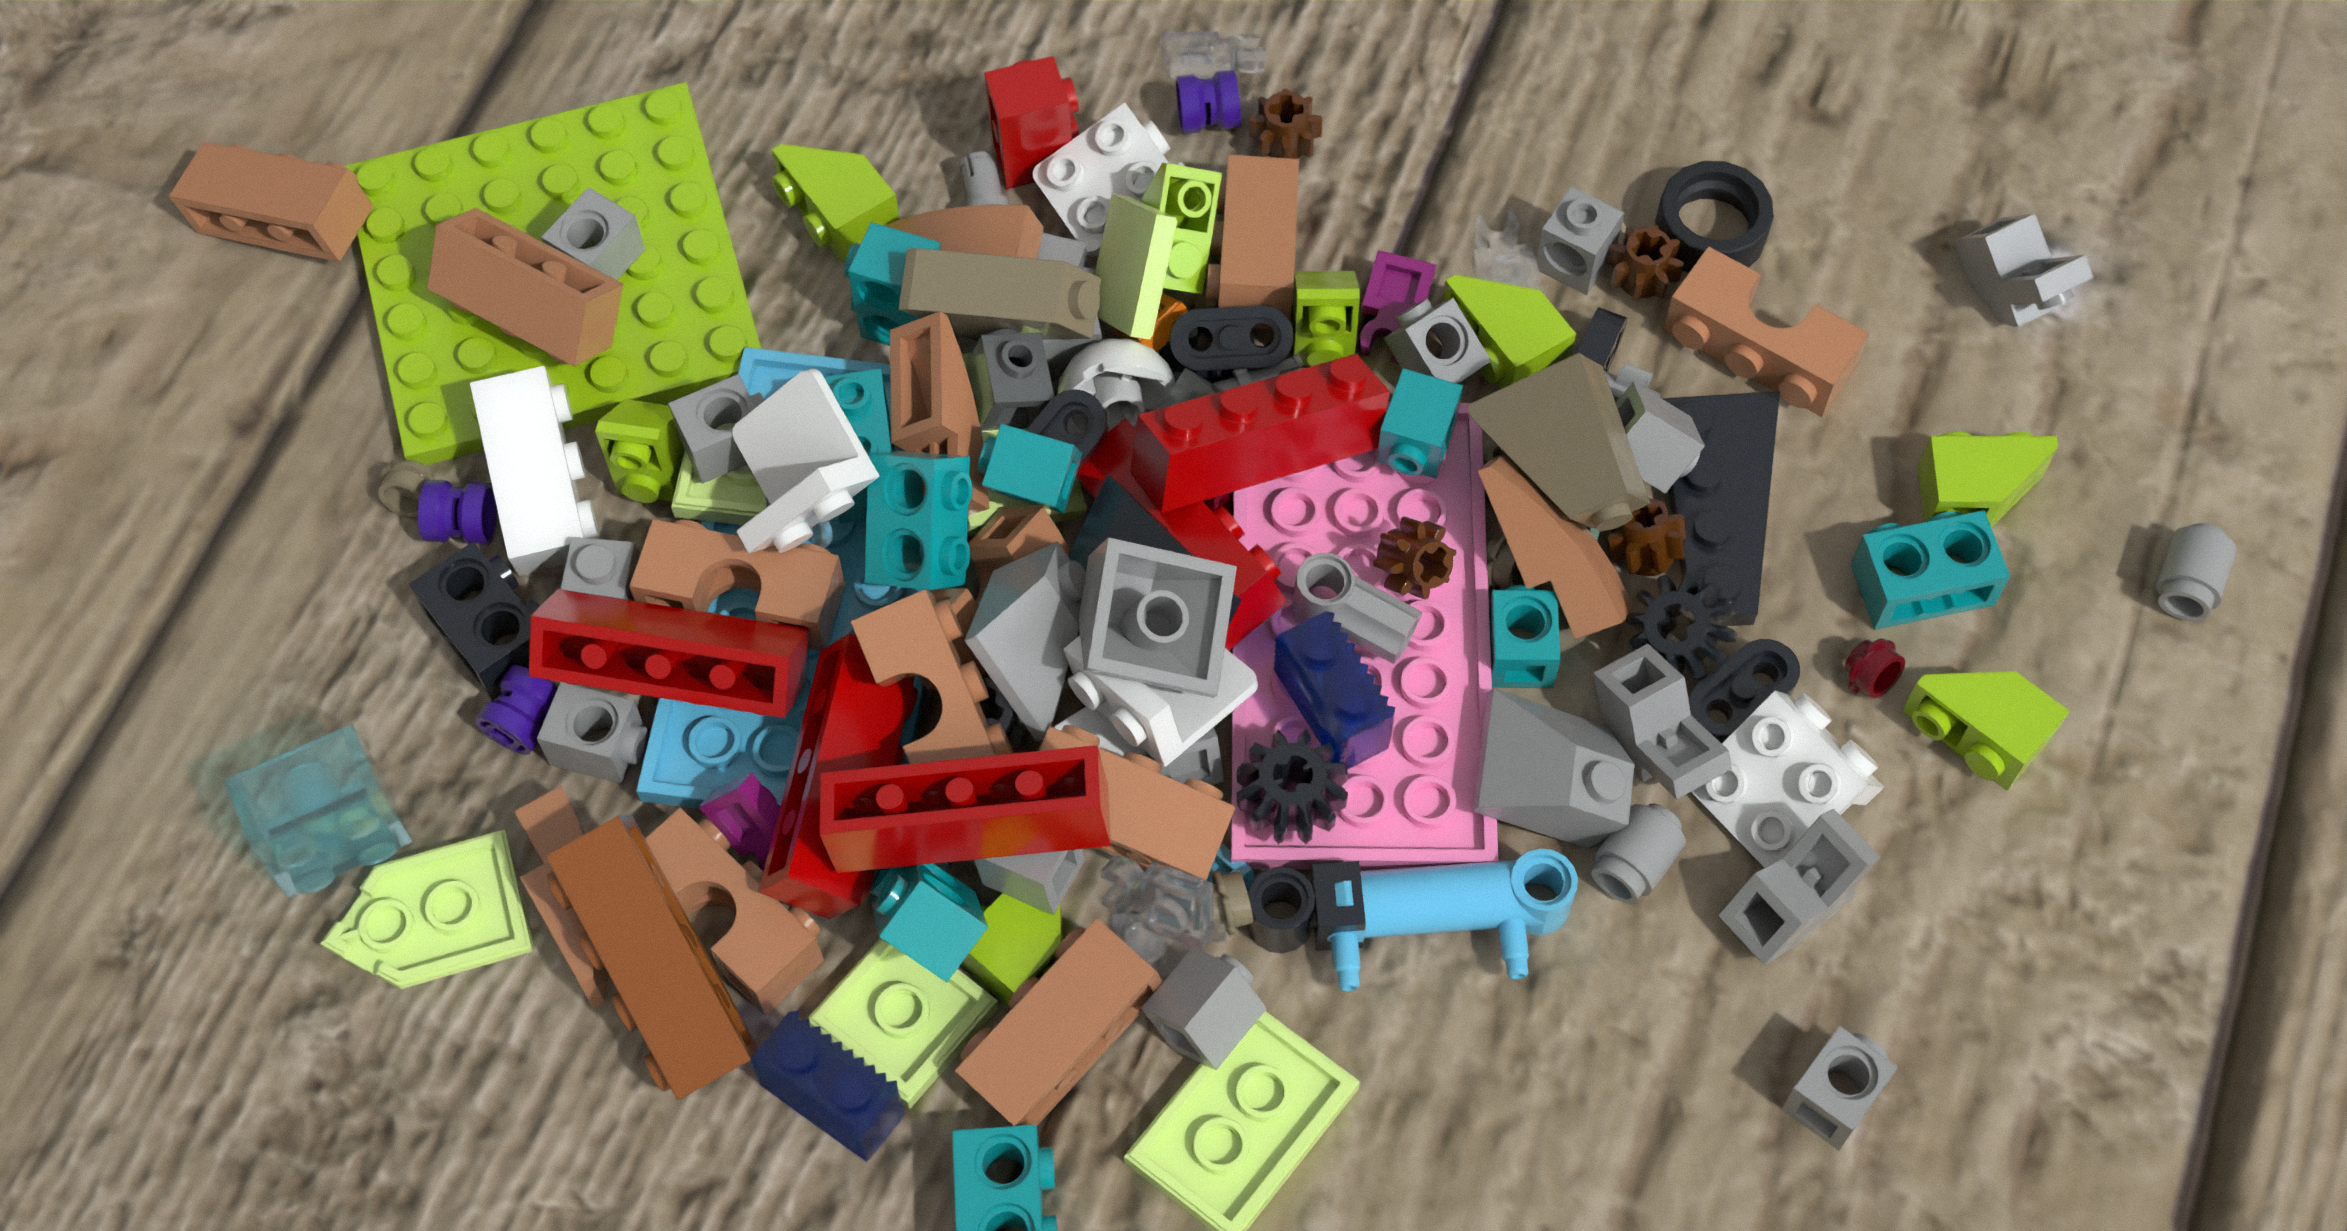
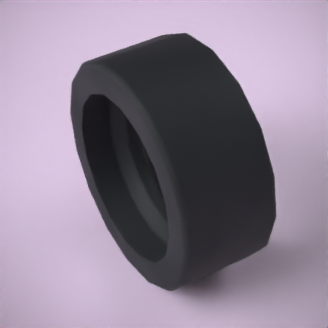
(1724, 183)

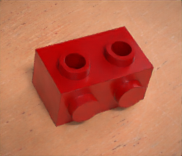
(1029, 116)

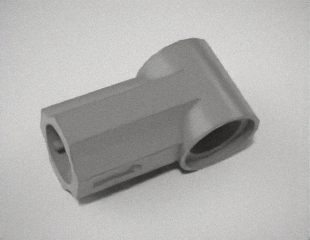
(1366, 613)

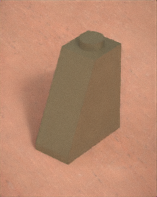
(1001, 293)
(1568, 441)

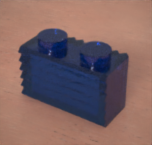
(1334, 689)
(829, 1085)

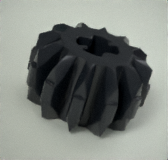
(1697, 607)
(1315, 797)

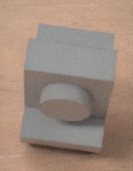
(2015, 270)
(1652, 720)
(1801, 889)

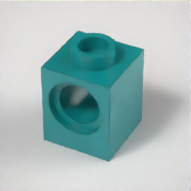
(1419, 424)
(1029, 467)
(1524, 661)

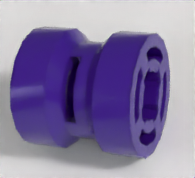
(1208, 101)
(457, 512)
(517, 713)

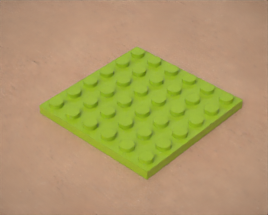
(679, 304)

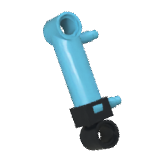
(1358, 904)

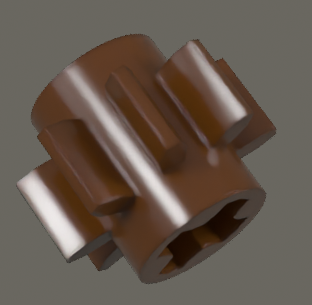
(1285, 125)
(1645, 262)
(1649, 540)
(1415, 558)

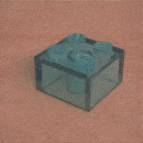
(318, 812)

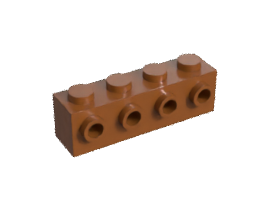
(651, 955)

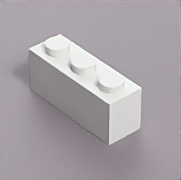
(533, 467)

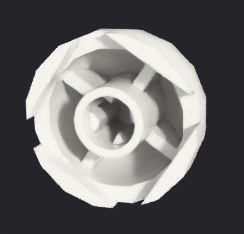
(1122, 376)

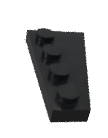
(1728, 495)

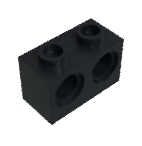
(478, 623)

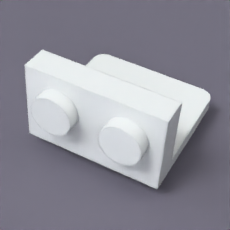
(1104, 160)
(802, 461)
(1159, 717)
(1786, 776)

